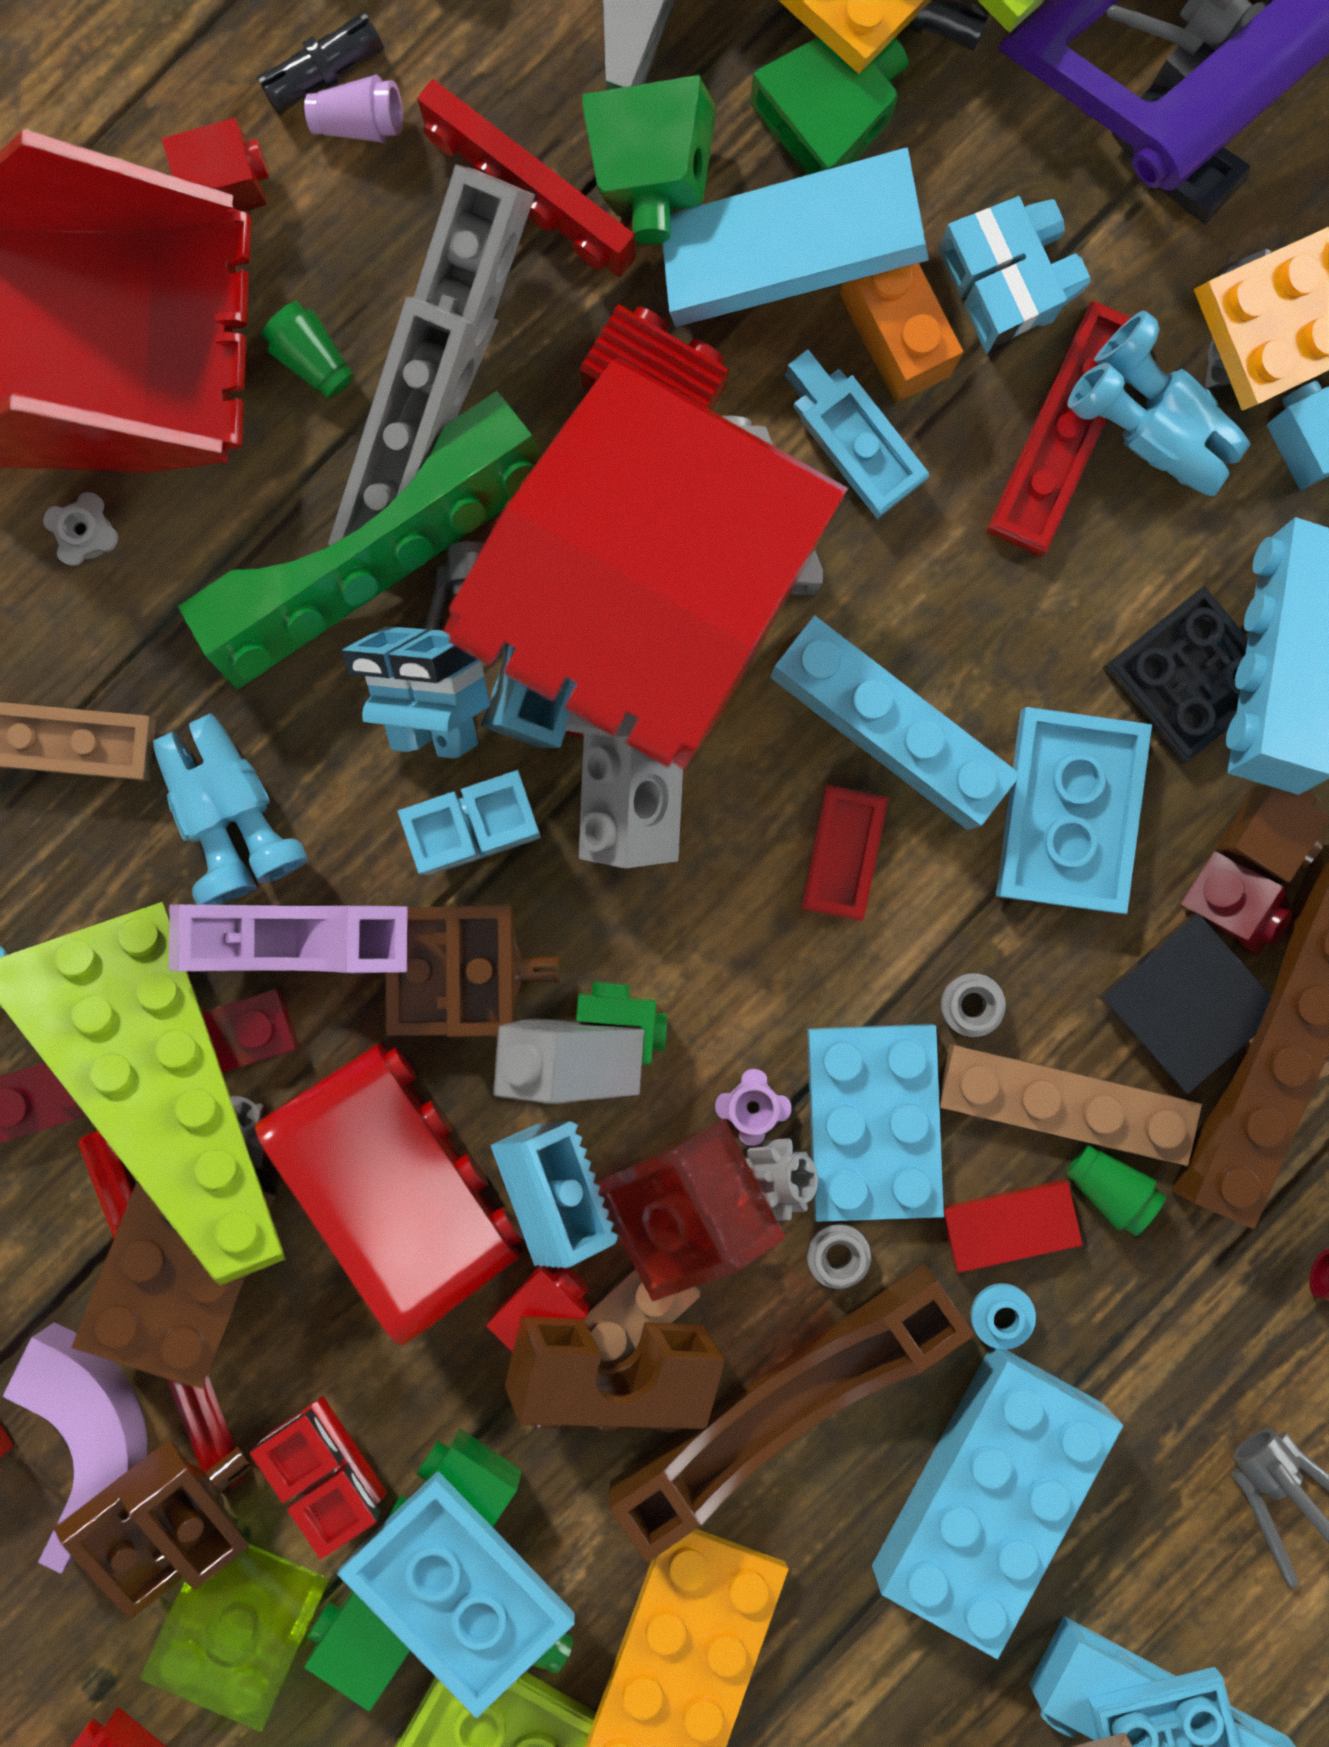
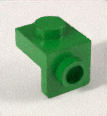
(613, 1005)

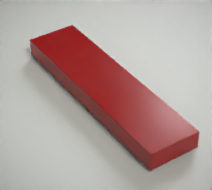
(1056, 445)

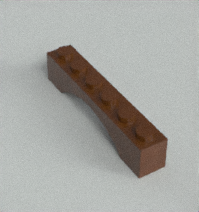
(1256, 1119)
(700, 1468)

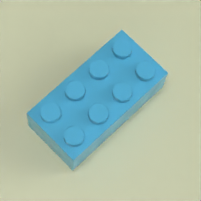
(995, 1500)

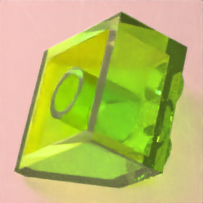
(237, 1636)

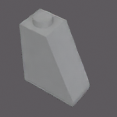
(567, 1060)

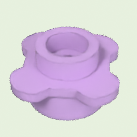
(753, 1125)

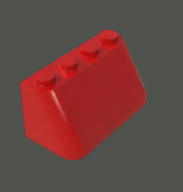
(390, 1191)

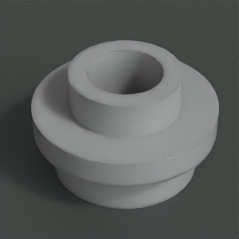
(992, 1005)
(841, 1275)

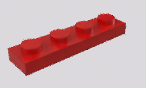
(556, 203)

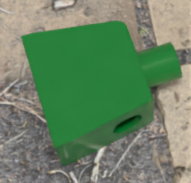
(823, 106)
(651, 150)

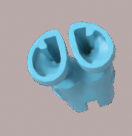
(1182, 423)
(210, 798)

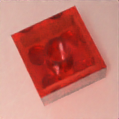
(690, 1211)

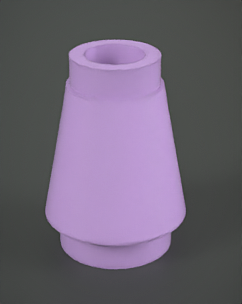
(357, 110)

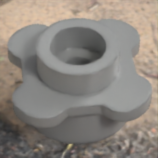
(96, 539)

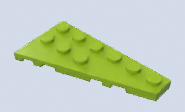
(147, 1077)

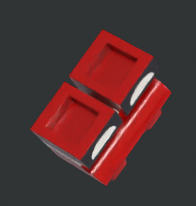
(326, 1472)

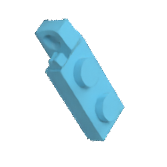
(855, 435)

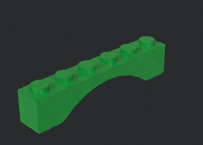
(267, 613)

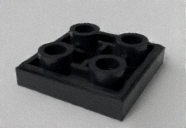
(1184, 674)
(1188, 1003)

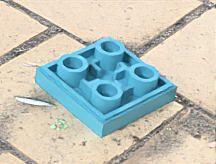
(1169, 1712)

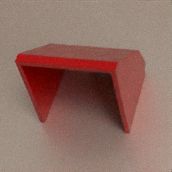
(117, 313)
(644, 562)

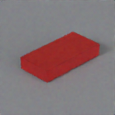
(844, 852)
(1011, 1226)

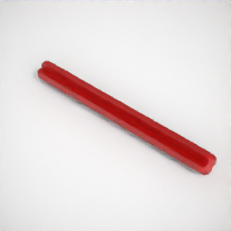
(197, 1407)

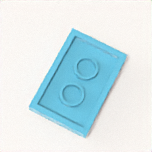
(1074, 810)
(875, 1122)
(456, 1594)

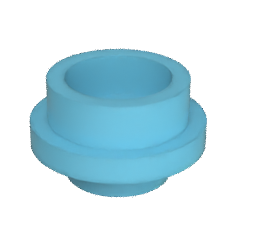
(993, 1299)

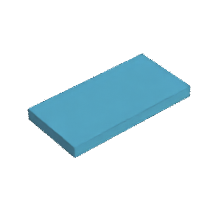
(793, 238)

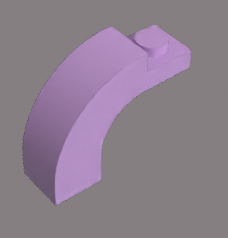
(288, 938)
(90, 1408)

